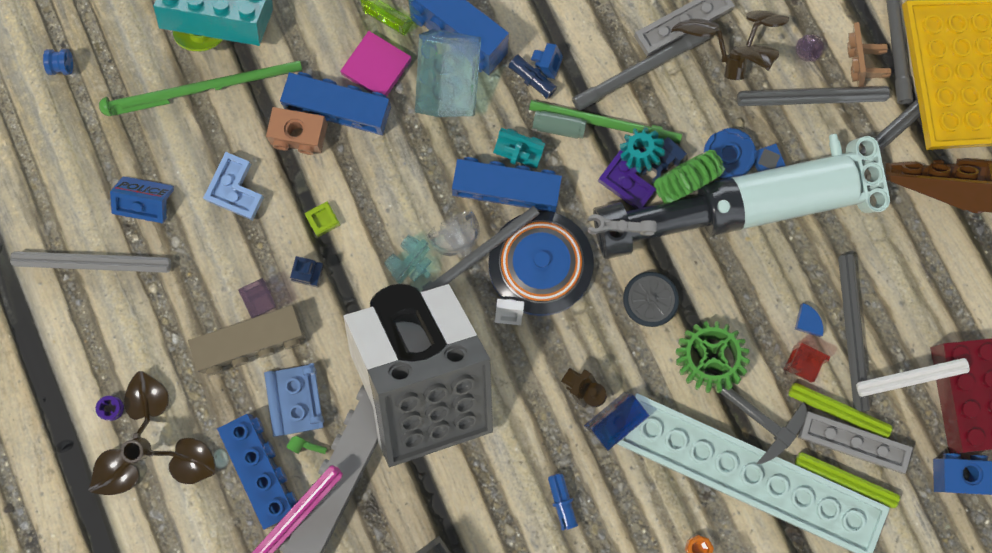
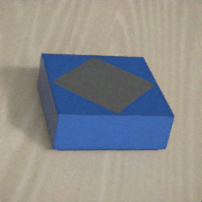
(768, 158)

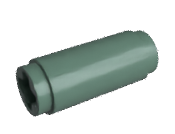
(559, 124)

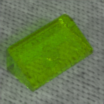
(387, 15)

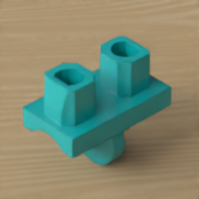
(519, 147)

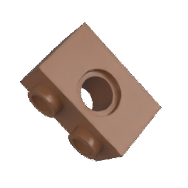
(285, 121)

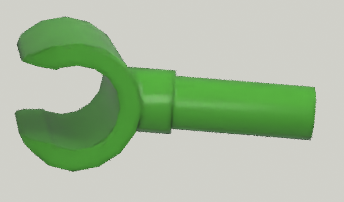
(297, 443)

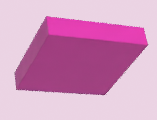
(375, 64)

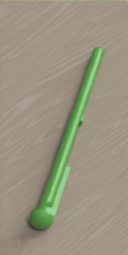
(162, 97)

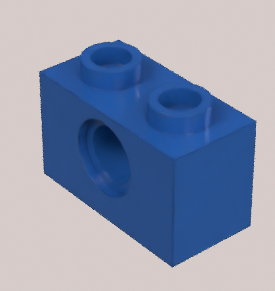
(949, 474)

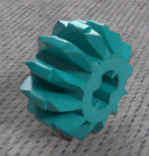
(652, 145)

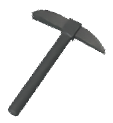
(783, 436)

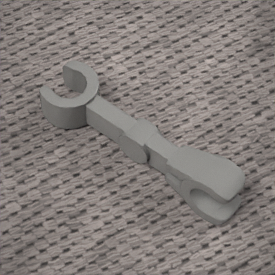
(644, 227)

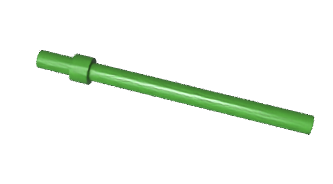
(604, 121)

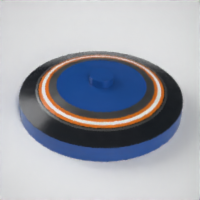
(543, 264)

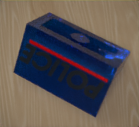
(617, 420)

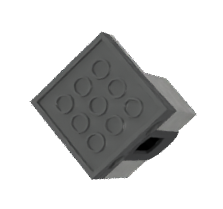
(421, 371)

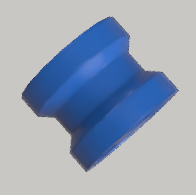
(58, 61)

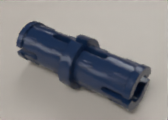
(532, 76)

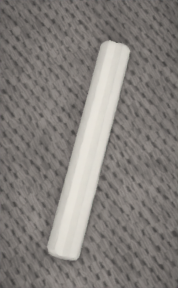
(913, 377)

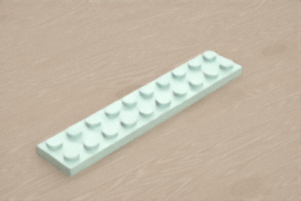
(771, 487)

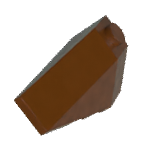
(959, 184)

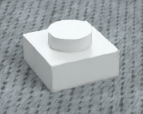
(509, 311)

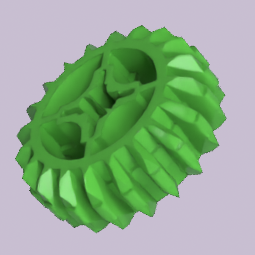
(689, 176)
(720, 365)

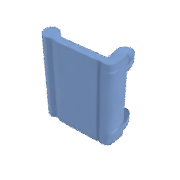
(293, 400)

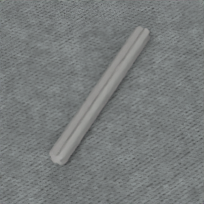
(90, 262)

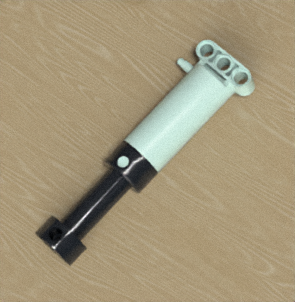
(761, 197)

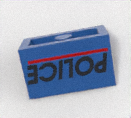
(140, 199)

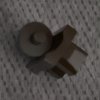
(584, 388)

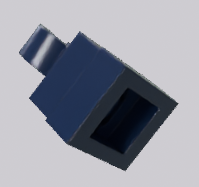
(673, 155)
(306, 271)

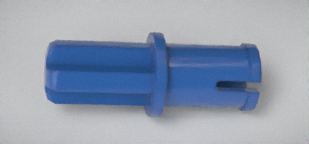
(562, 501)

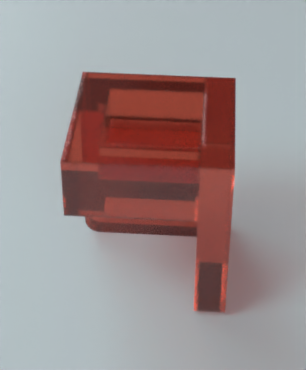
(805, 362)

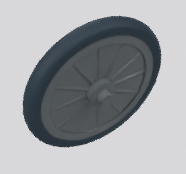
(651, 299)

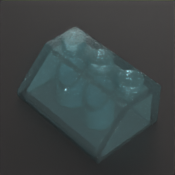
(447, 74)

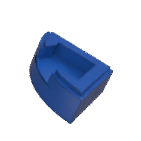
(809, 321)

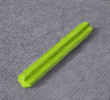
(840, 410)
(847, 480)

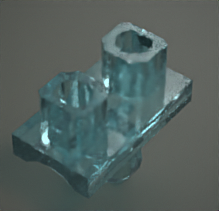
(416, 251)

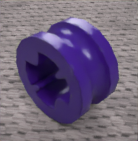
(104, 414)

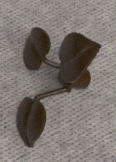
(737, 59)
(113, 468)

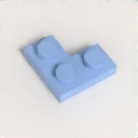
(227, 191)

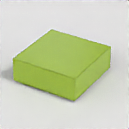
(322, 219)

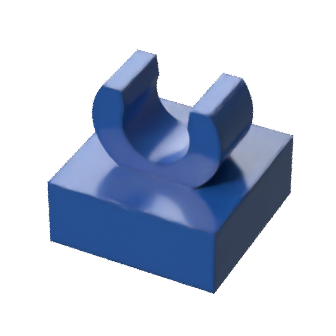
(548, 61)

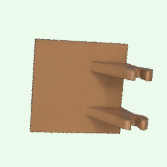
(857, 51)

